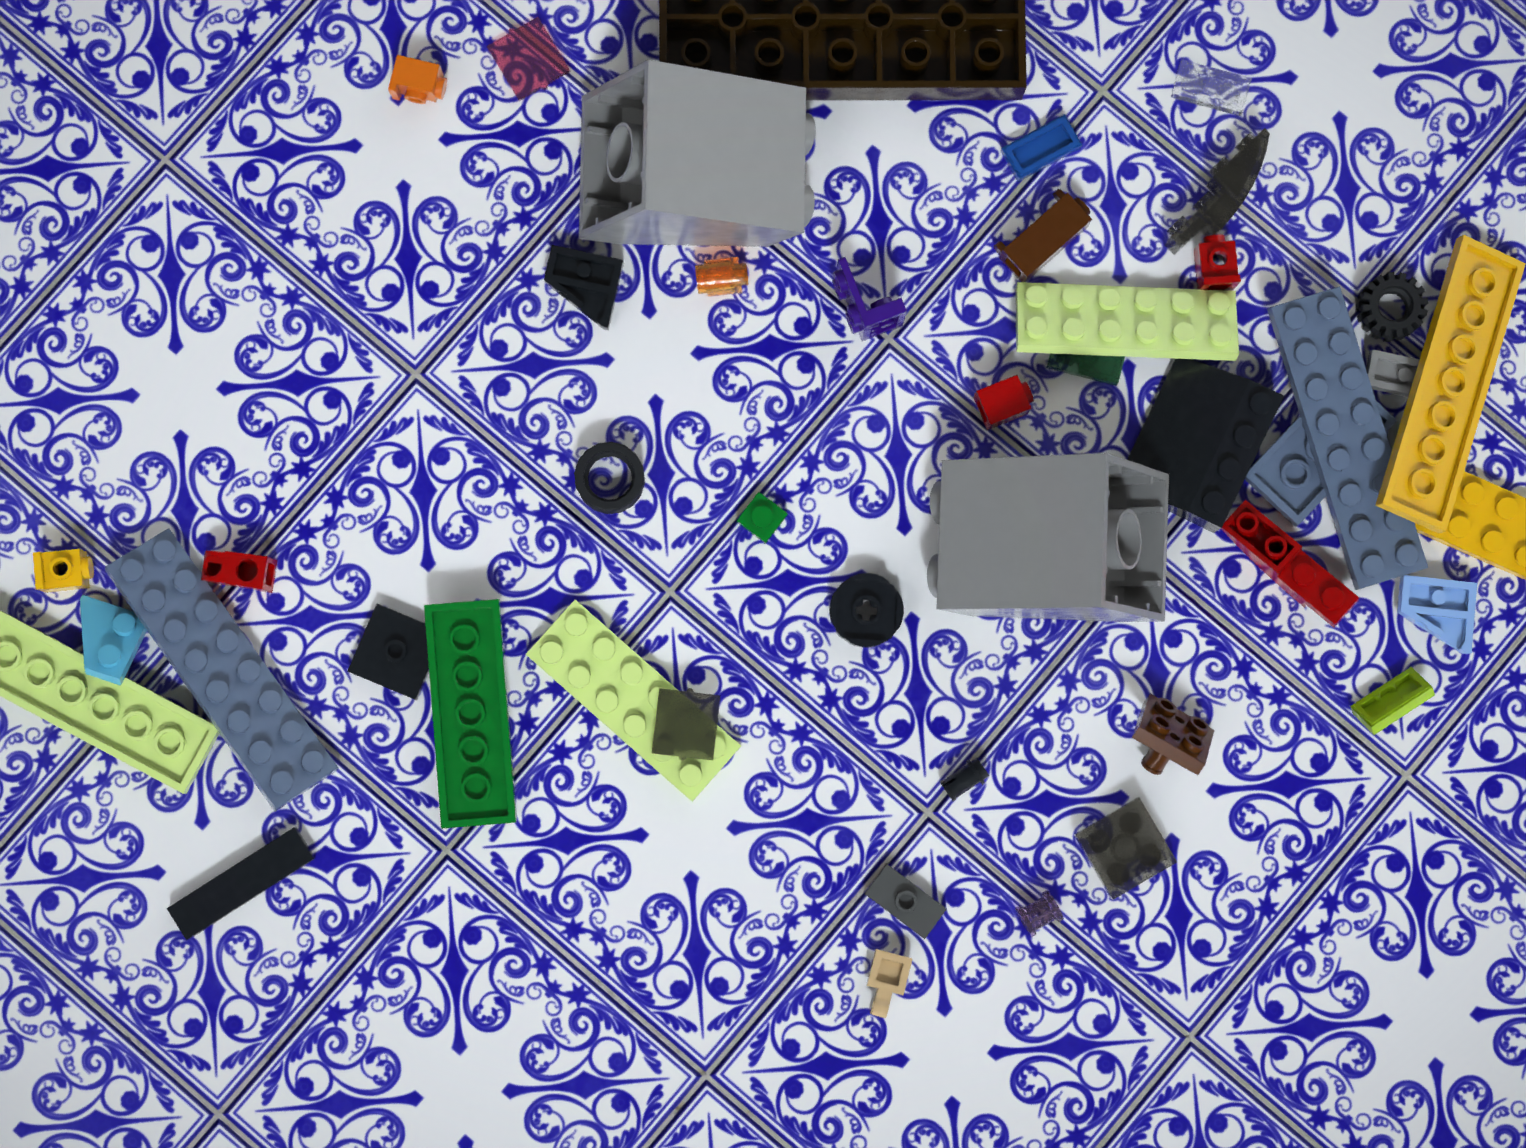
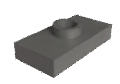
(905, 901)

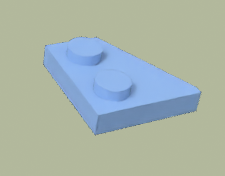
(1440, 608)

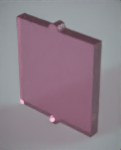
(528, 58)

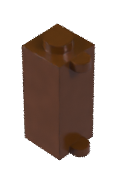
(1045, 236)

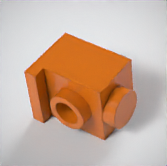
(417, 80)

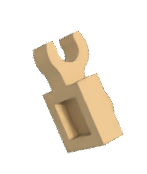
(889, 976)

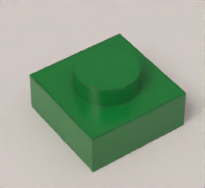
(762, 517)

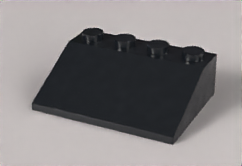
(1205, 437)

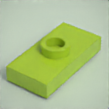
(1392, 700)

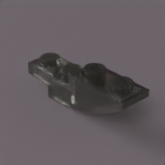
(1230, 187)

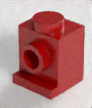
(1214, 276)

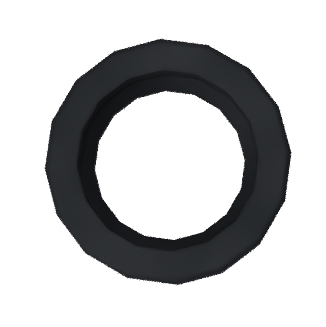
(616, 450)

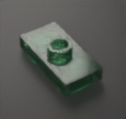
(1093, 367)

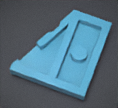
(109, 639)

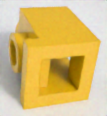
(47, 571)

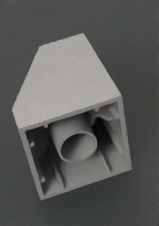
(694, 159)
(1051, 538)

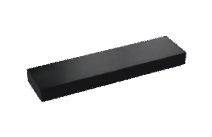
(241, 883)

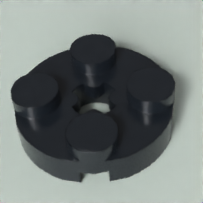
(881, 596)

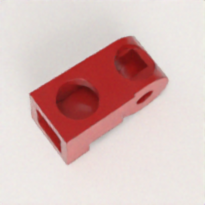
(239, 570)

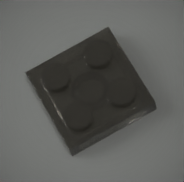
(1125, 848)

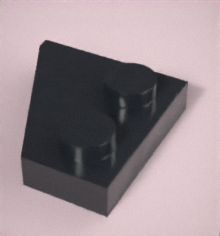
(585, 281)

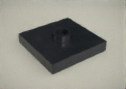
(393, 652)

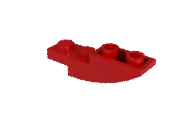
(1288, 565)

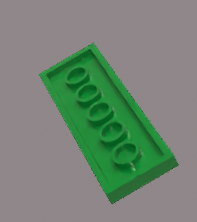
(470, 713)

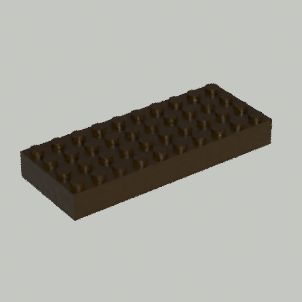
(856, 45)

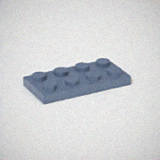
(1289, 475)

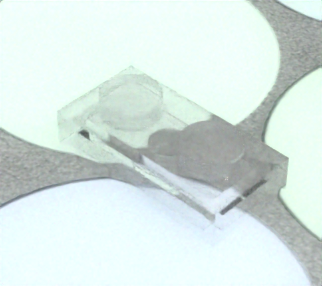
(1210, 87)

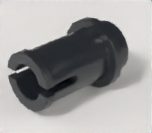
(965, 779)

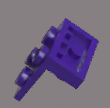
(881, 318)

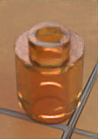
(721, 276)

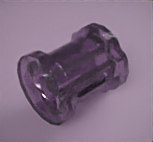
(1032, 923)

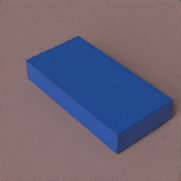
(1041, 148)

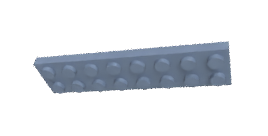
(1345, 435)
(221, 669)

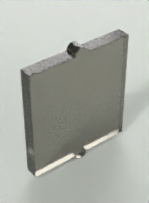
(686, 724)

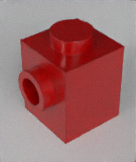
(1003, 401)

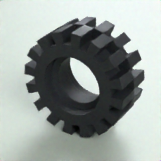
(1412, 300)

